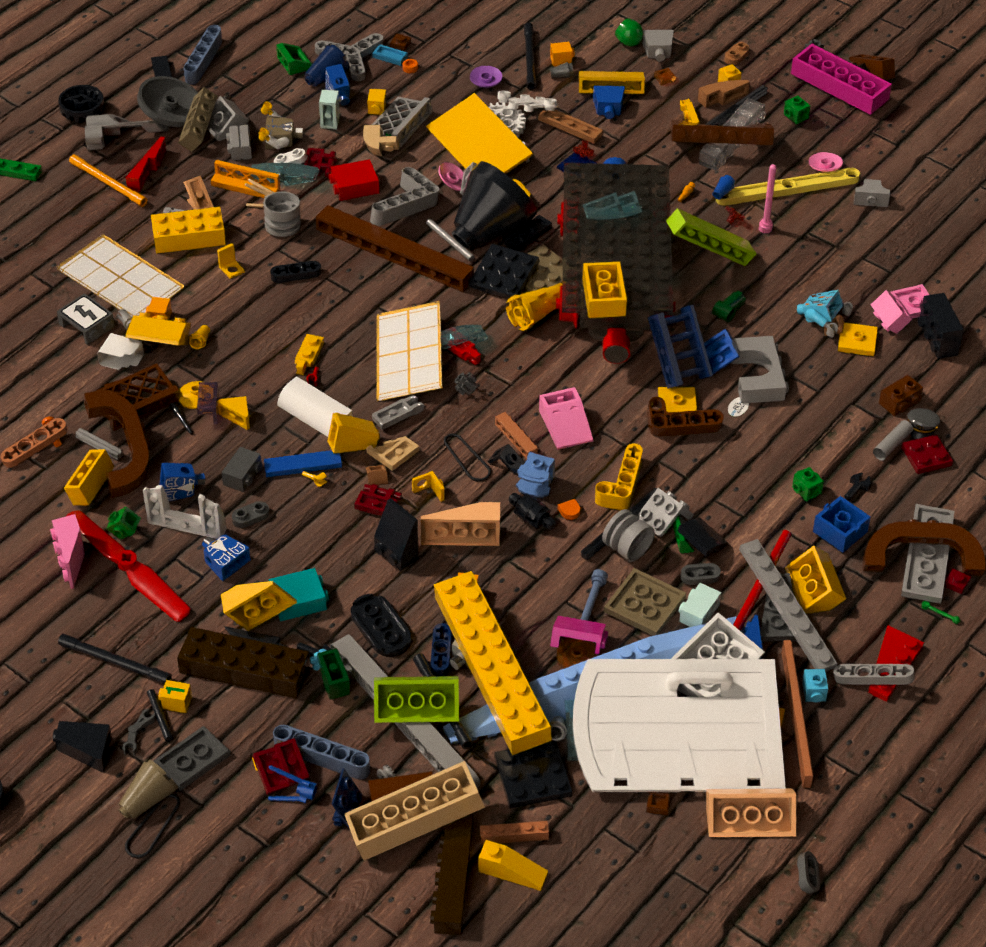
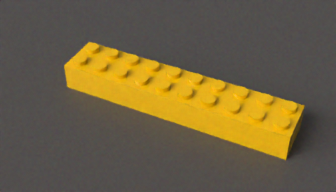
(492, 663)

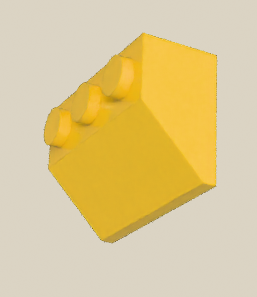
(159, 329)
(815, 581)

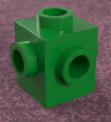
(797, 109)
(807, 483)
(123, 523)

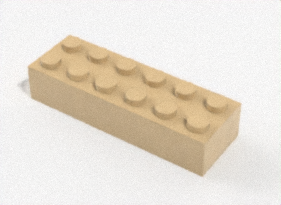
(414, 810)

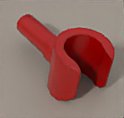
(313, 377)

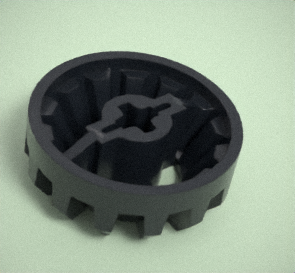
(81, 101)

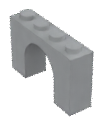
(765, 387)

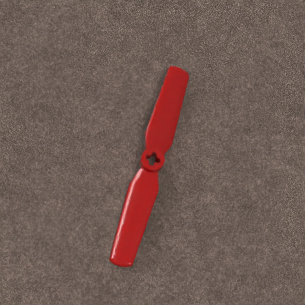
(139, 575)

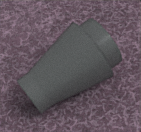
(562, 71)

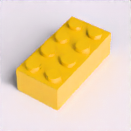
(188, 229)

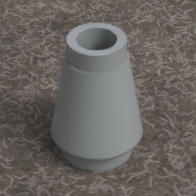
(558, 728)

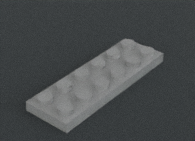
(927, 562)

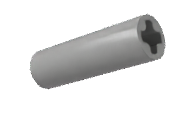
(892, 440)

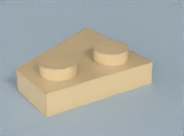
(394, 452)

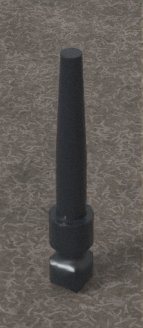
(177, 412)

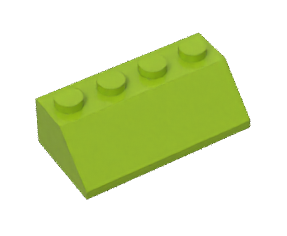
(416, 699)

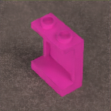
(580, 630)

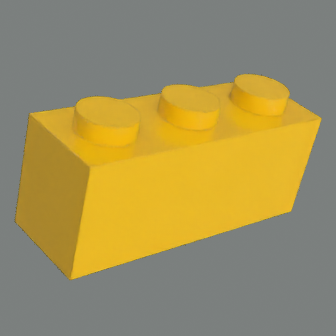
(89, 477)

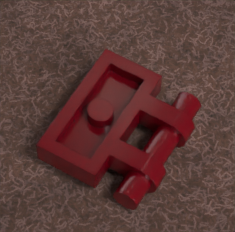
(317, 156)
(374, 499)

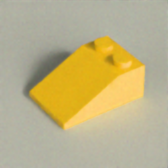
(255, 603)

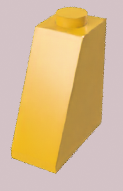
(351, 433)

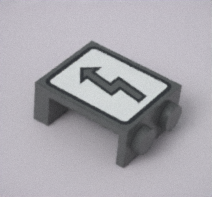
(87, 317)

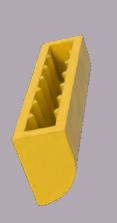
(633, 81)

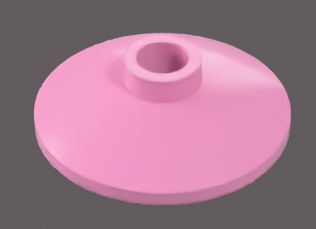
(825, 162)
(451, 175)

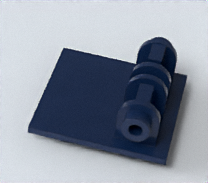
(346, 798)

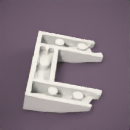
(209, 523)

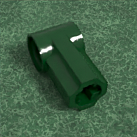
(726, 309)

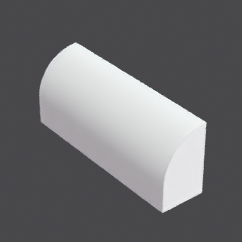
(310, 405)

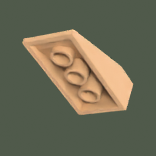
(463, 526)

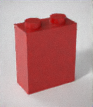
(354, 180)

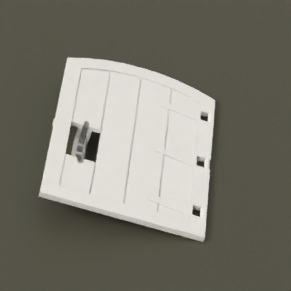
(641, 732)

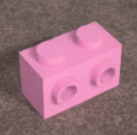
(890, 312)

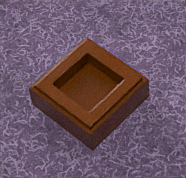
(658, 803)

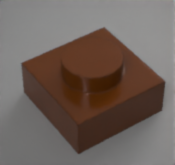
(400, 42)

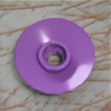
(486, 76)

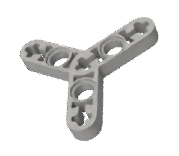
(354, 53)

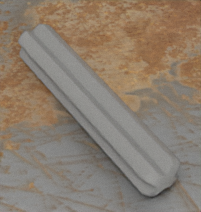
(99, 443)

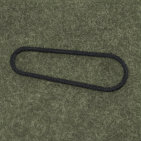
(460, 463)
(159, 834)

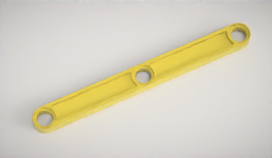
(799, 185)

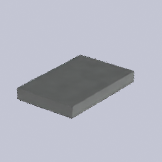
(192, 757)

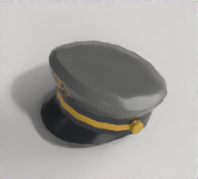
(923, 422)

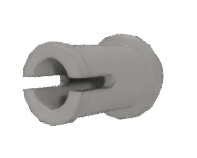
(125, 319)

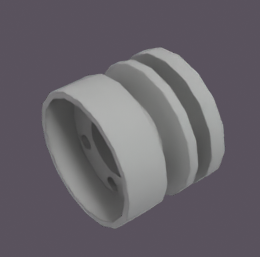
(282, 214)
(628, 535)

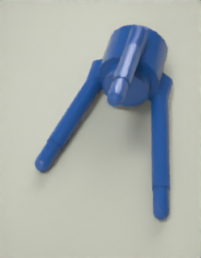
(305, 788)

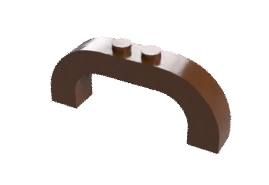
(115, 406)
(925, 533)

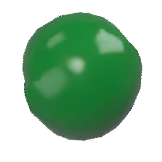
(629, 32)

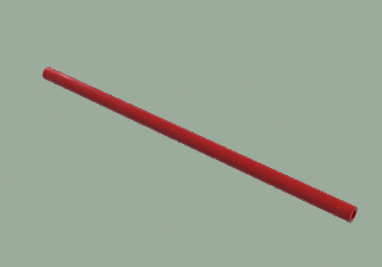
(757, 588)

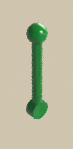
(926, 605)

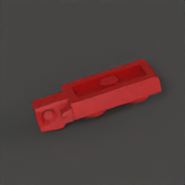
(467, 352)

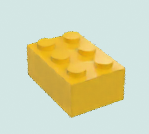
(604, 289)

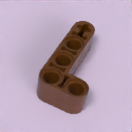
(709, 420)

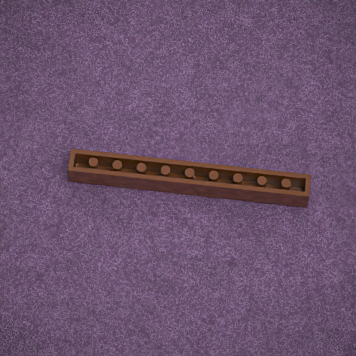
(394, 248)

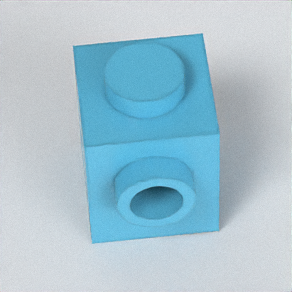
(815, 685)

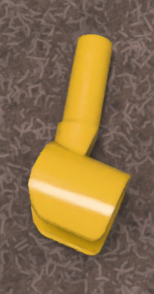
(318, 480)

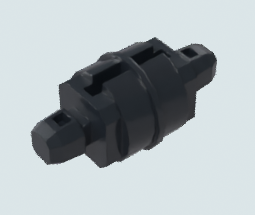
(532, 511)

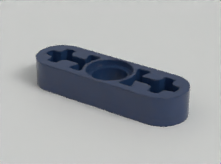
(445, 656)

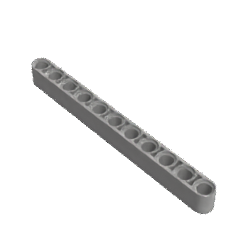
(421, 734)

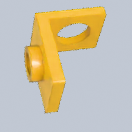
(227, 259)
(431, 481)

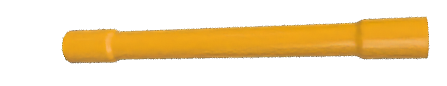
(132, 195)

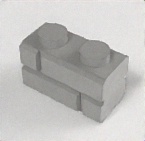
(239, 142)

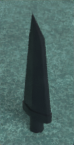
(254, 636)

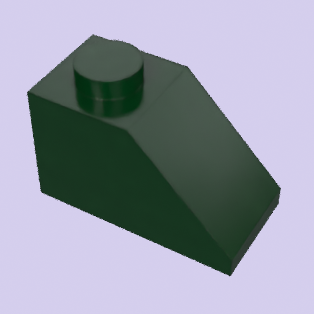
(333, 674)

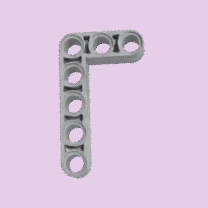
(419, 196)

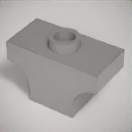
(871, 194)

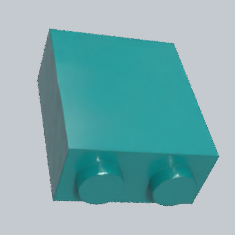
(306, 589)

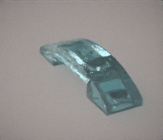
(461, 334)

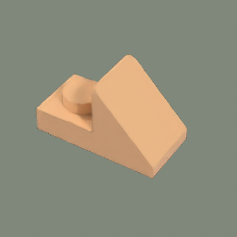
(198, 193)

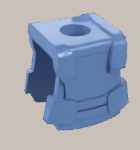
(536, 475)

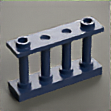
(665, 350)

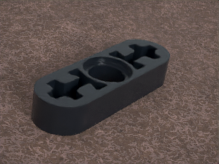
(312, 268)

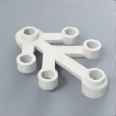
(528, 102)

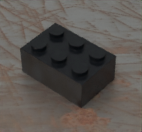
(940, 325)

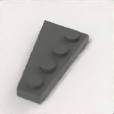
(773, 626)

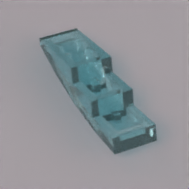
(289, 172)

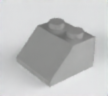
(223, 116)

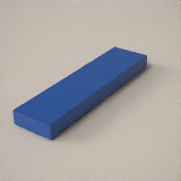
(302, 462)

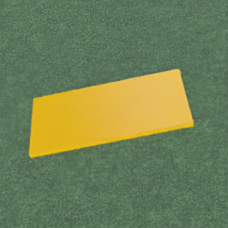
(476, 135)

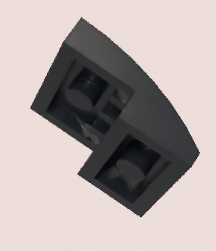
(702, 536)

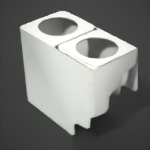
(120, 352)

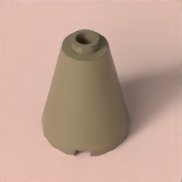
(146, 790)

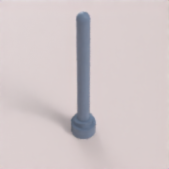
(598, 579)

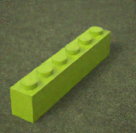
(710, 237)

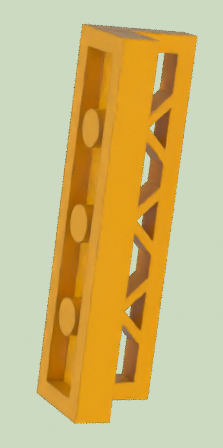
(234, 182)

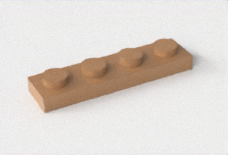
(571, 125)

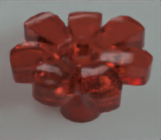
(583, 149)
(733, 215)

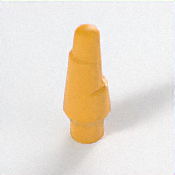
(688, 189)

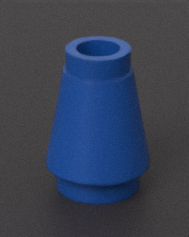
(723, 187)

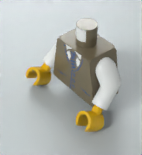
(278, 130)

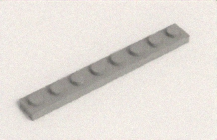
(787, 606)

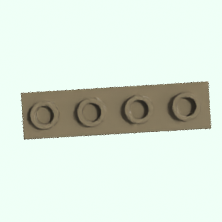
(197, 119)

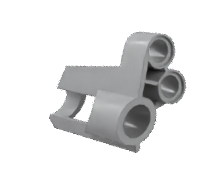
(109, 125)

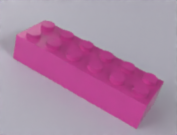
(841, 78)

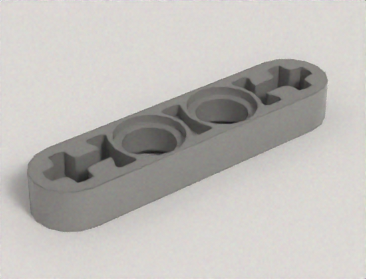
(874, 671)

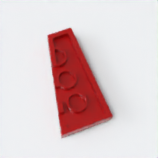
(895, 649)

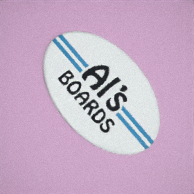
(737, 408)

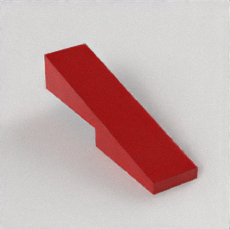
(150, 161)

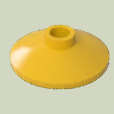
(189, 395)

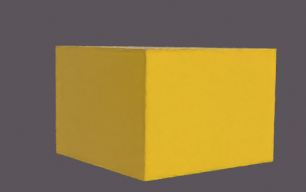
(235, 410)

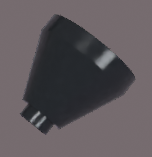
(491, 207)

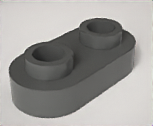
(250, 514)
(698, 573)
(808, 872)

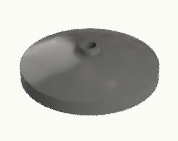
(166, 100)

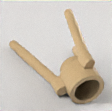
(263, 190)

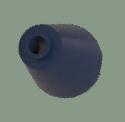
(328, 57)

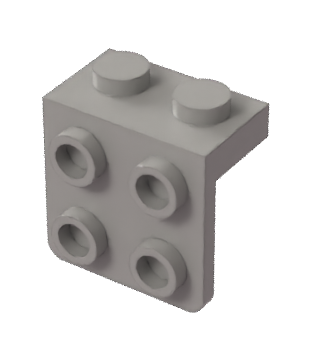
(663, 510)

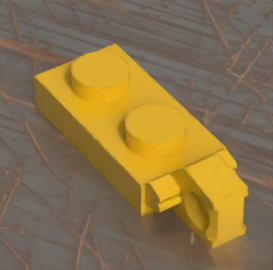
(688, 111)
(308, 352)

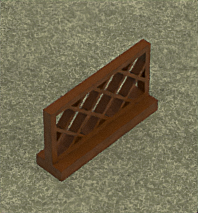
(145, 406)

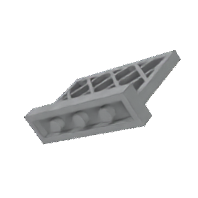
(409, 124)

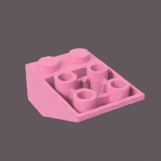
(565, 418)
(69, 546)

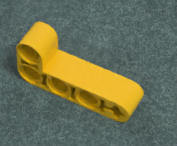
(620, 494)

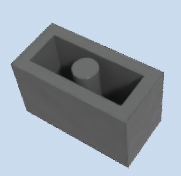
(241, 469)

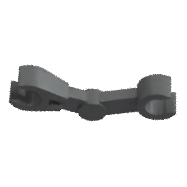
(142, 722)

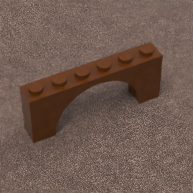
(750, 134)

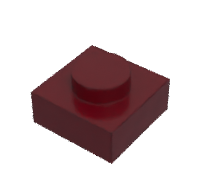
(957, 581)

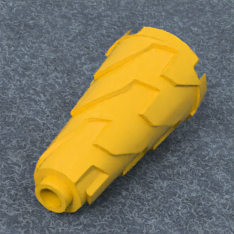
(532, 306)

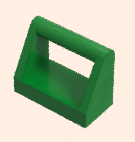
(292, 65)

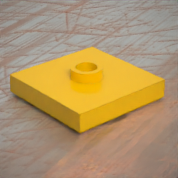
(858, 339)
(678, 398)

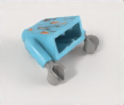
(823, 308)

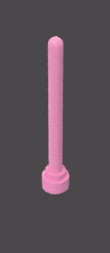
(766, 223)

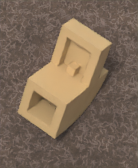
(377, 142)

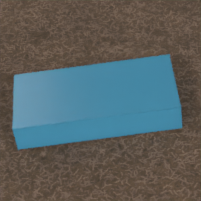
(390, 55)

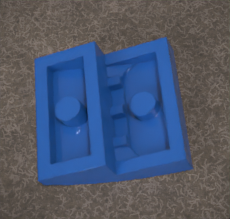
(721, 350)

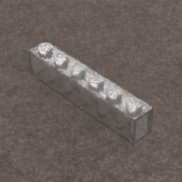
(715, 154)

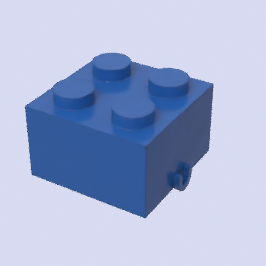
(841, 524)

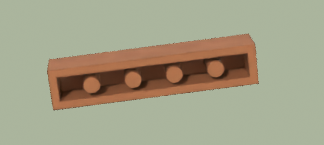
(515, 434)
(514, 832)

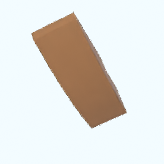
(723, 92)

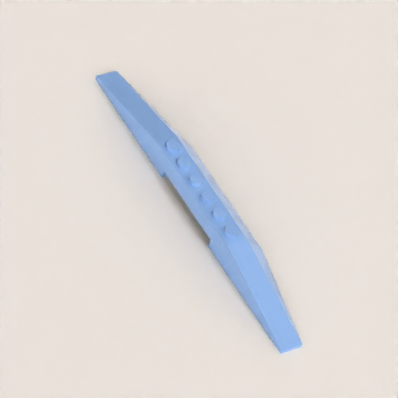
(562, 685)

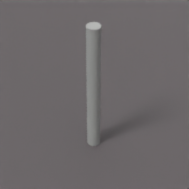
(450, 240)

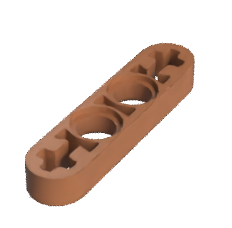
(35, 444)

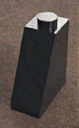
(84, 742)

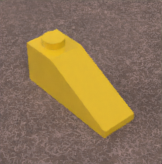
(509, 865)

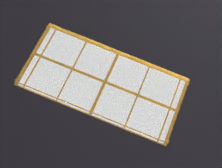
(118, 275)
(408, 351)

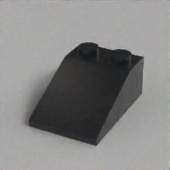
(397, 536)

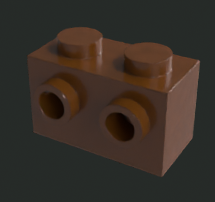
(901, 395)

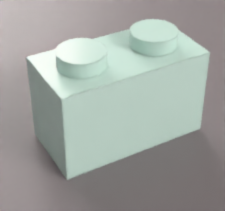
(329, 109)
(700, 605)

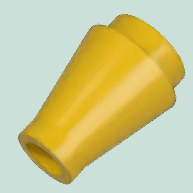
(199, 338)

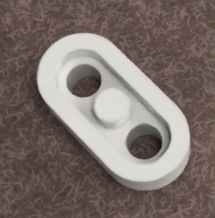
(296, 156)

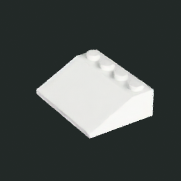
(716, 641)

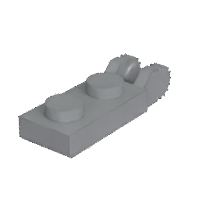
(397, 412)

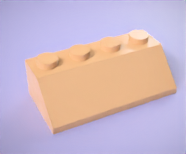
(751, 812)

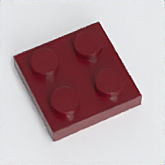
(927, 454)

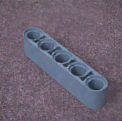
(202, 54)
(326, 752)

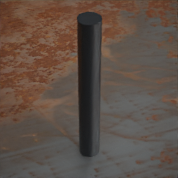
(159, 715)

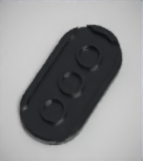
(381, 625)

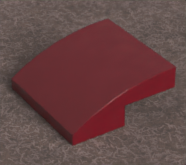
(282, 756)

